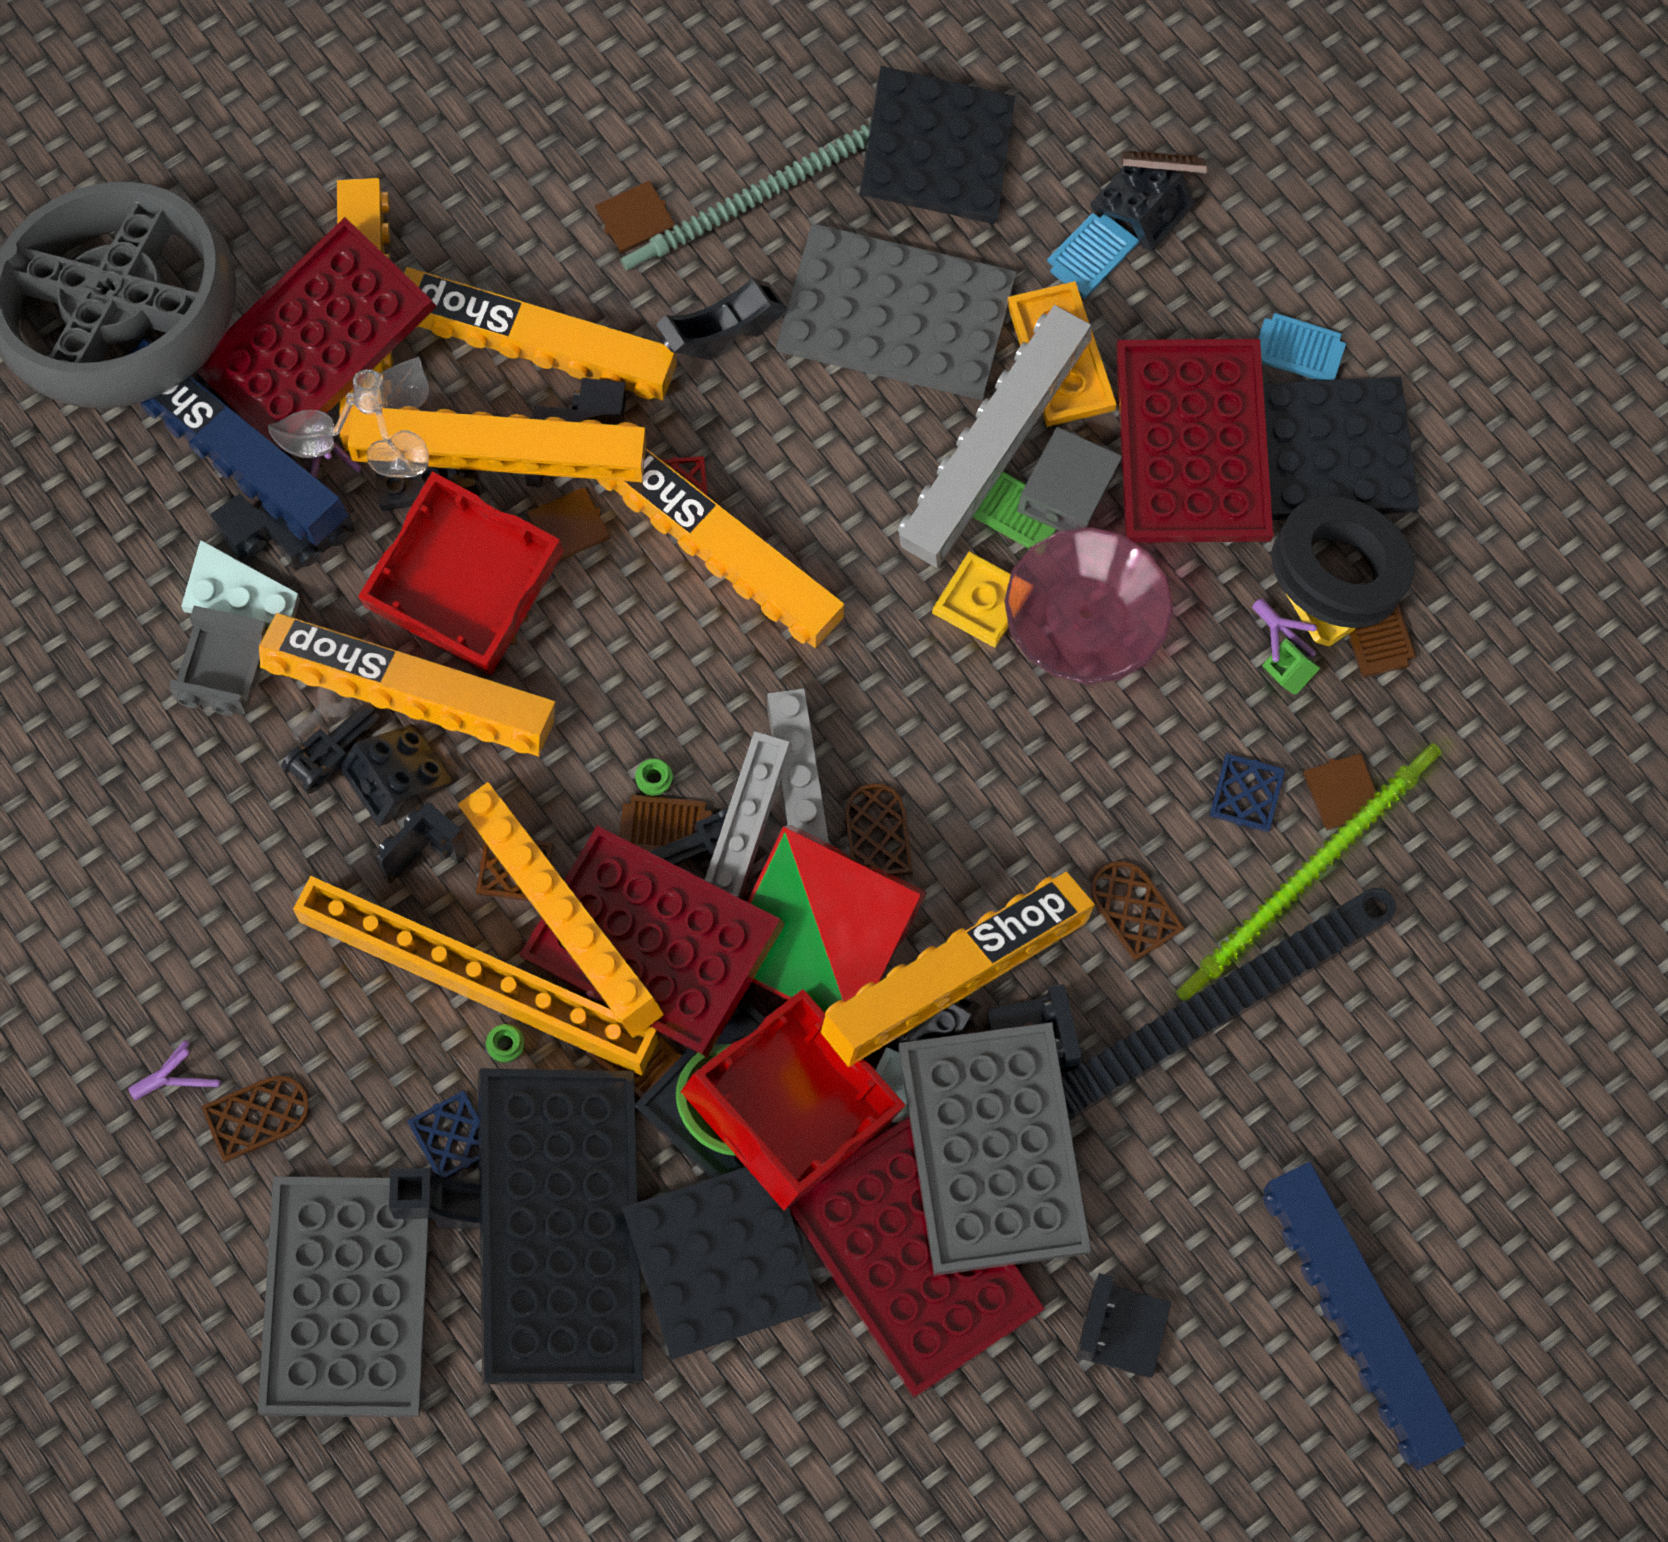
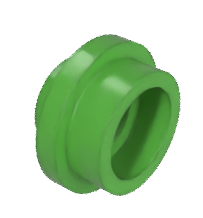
(654, 766)
(502, 1032)

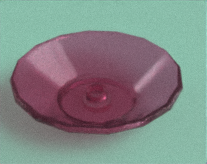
(1092, 574)

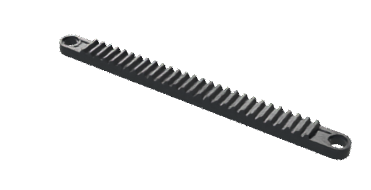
(1223, 1001)

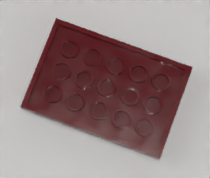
(315, 331)
(1193, 441)
(675, 932)
(875, 1245)

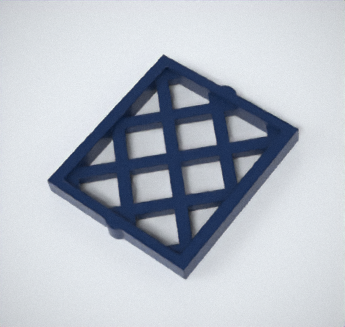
(1240, 819)
(437, 1109)

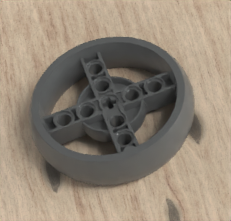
(113, 294)

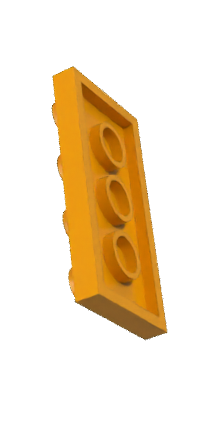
(1087, 387)

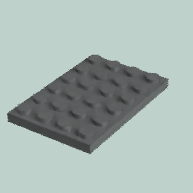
(896, 311)
(993, 1149)
(342, 1302)

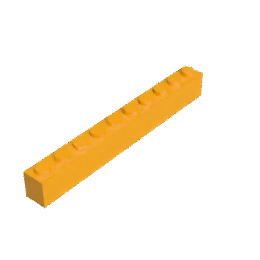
(473, 974)

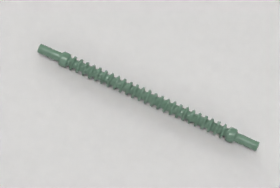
(661, 244)

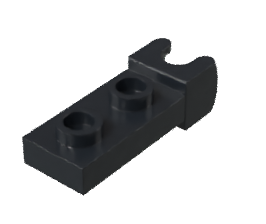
(402, 492)

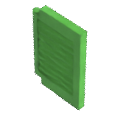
(1001, 513)

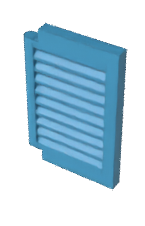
(1091, 253)
(1301, 347)

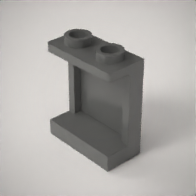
(1068, 481)
(220, 662)

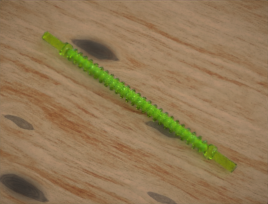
(1213, 965)

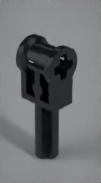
(323, 753)
(701, 842)

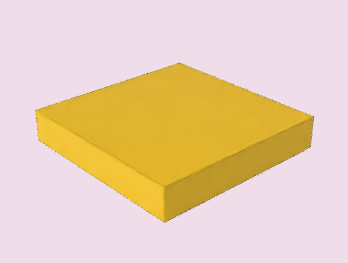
(976, 599)

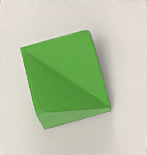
(1293, 668)

